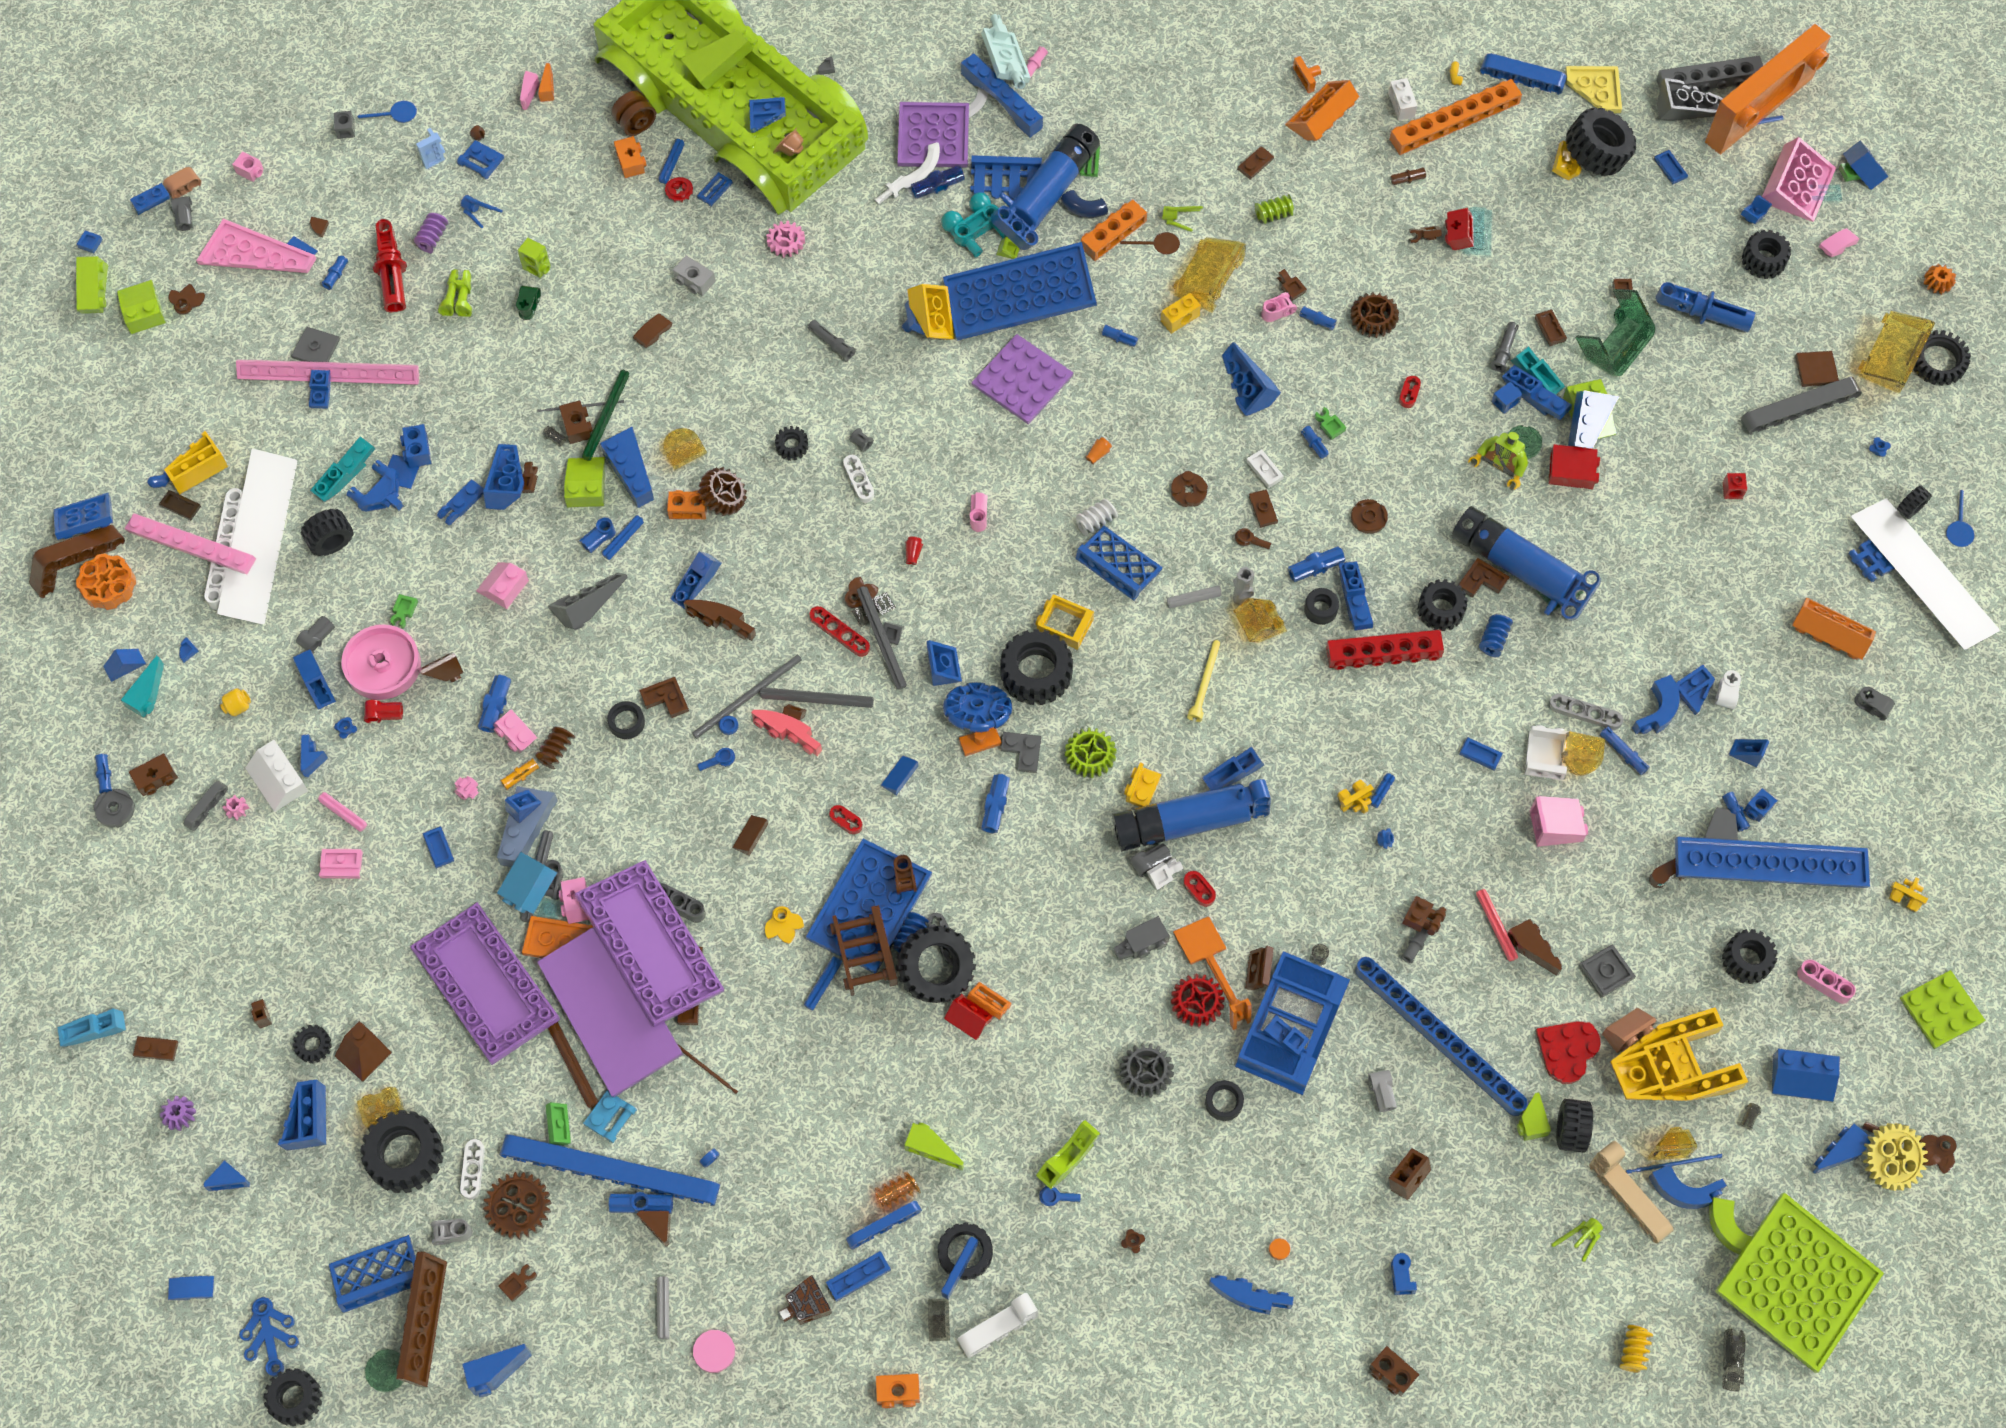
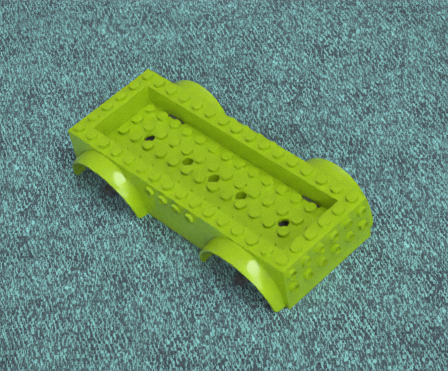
(825, 115)

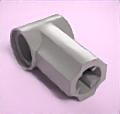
(1382, 1088)

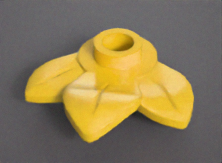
(784, 927)

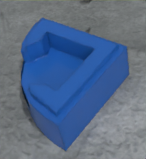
(187, 650)

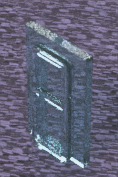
(1481, 231)

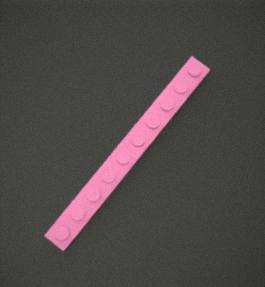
(339, 371)

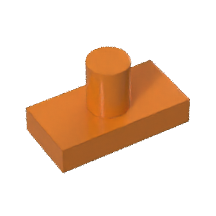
(1306, 74)
(979, 741)

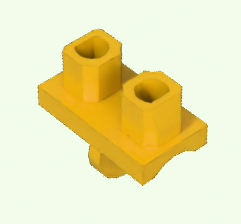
(1358, 799)
(1899, 891)

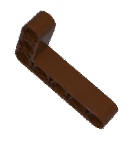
(69, 552)

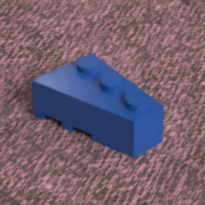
(306, 1118)

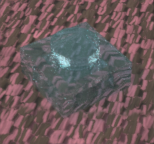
(550, 909)

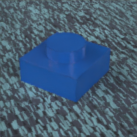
(89, 241)

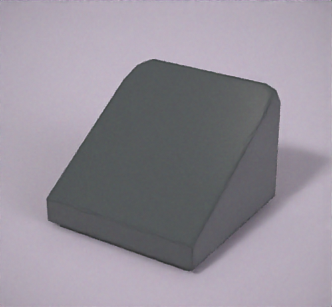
(893, 632)

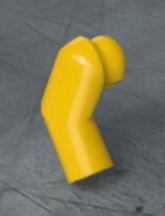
(1454, 72)

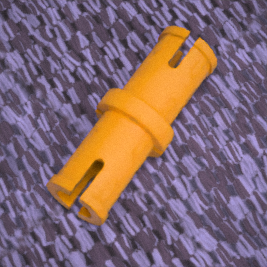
(527, 769)

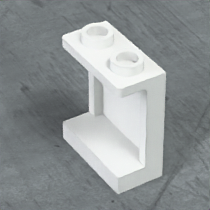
(1545, 752)

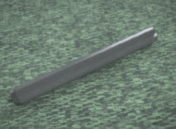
(881, 638)
(817, 697)

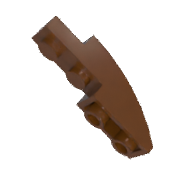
(714, 613)

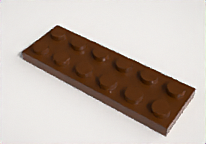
(421, 1319)

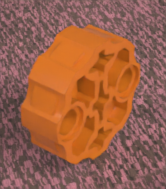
(106, 581)

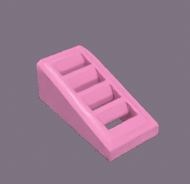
(529, 88)

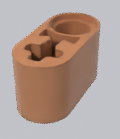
(181, 182)

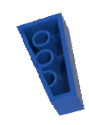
(626, 461)

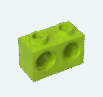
(534, 258)

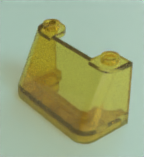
(1210, 270)
(1896, 350)

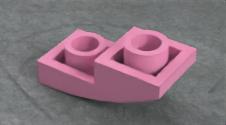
(1838, 242)

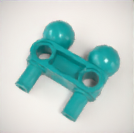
(972, 226)

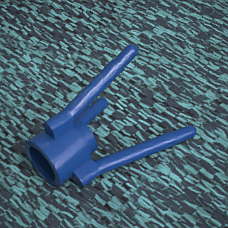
(472, 205)

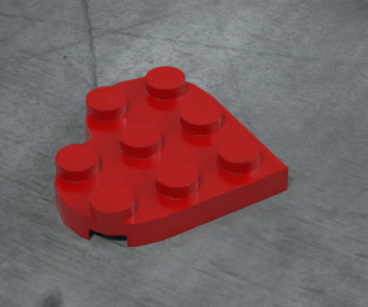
(1567, 1049)

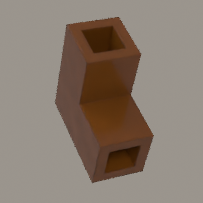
(261, 1014)

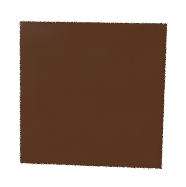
(1816, 368)

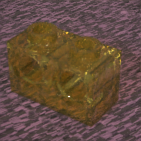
(380, 1101)

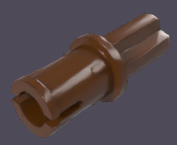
(1408, 176)

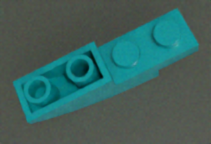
(344, 471)

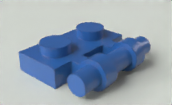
(1875, 557)

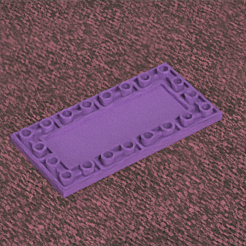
(649, 943)
(485, 983)
(607, 1013)

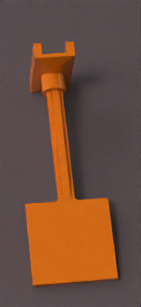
(1201, 942)

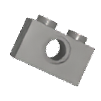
(690, 268)

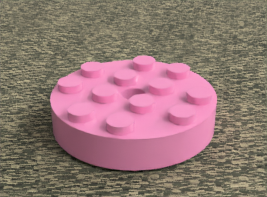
(382, 679)

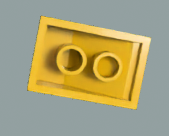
(932, 310)

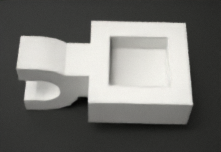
(1162, 873)

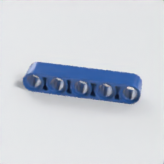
(1524, 73)

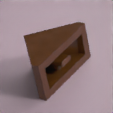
(658, 1223)

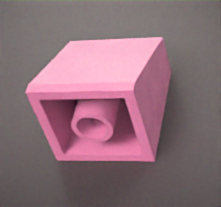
(1557, 821)

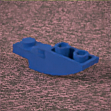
(1536, 394)
(1355, 596)
(1240, 1293)

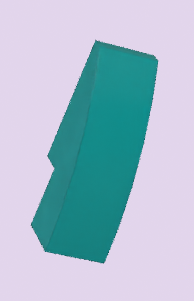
(1539, 369)

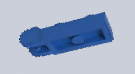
(461, 501)

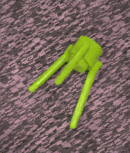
(1171, 213)
(1589, 1230)

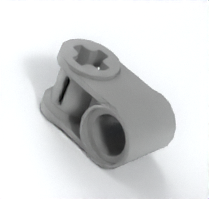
(446, 1231)

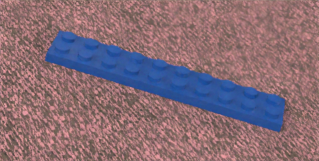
(1772, 862)

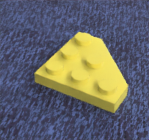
(1597, 85)

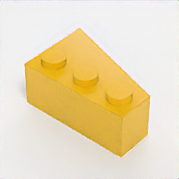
(196, 464)

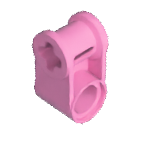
(1280, 306)

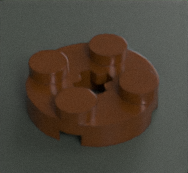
(1188, 480)

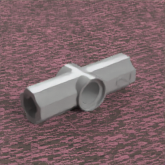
(1243, 585)

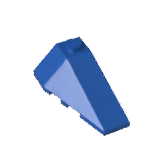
(1253, 386)

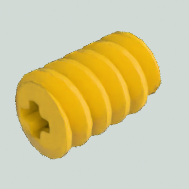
(1635, 1349)

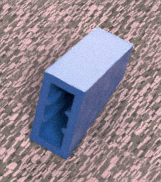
(314, 679)

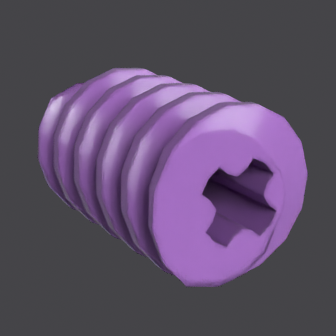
(430, 232)

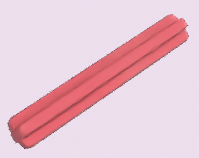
(1497, 925)

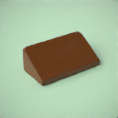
(750, 834)

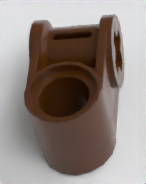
(904, 878)

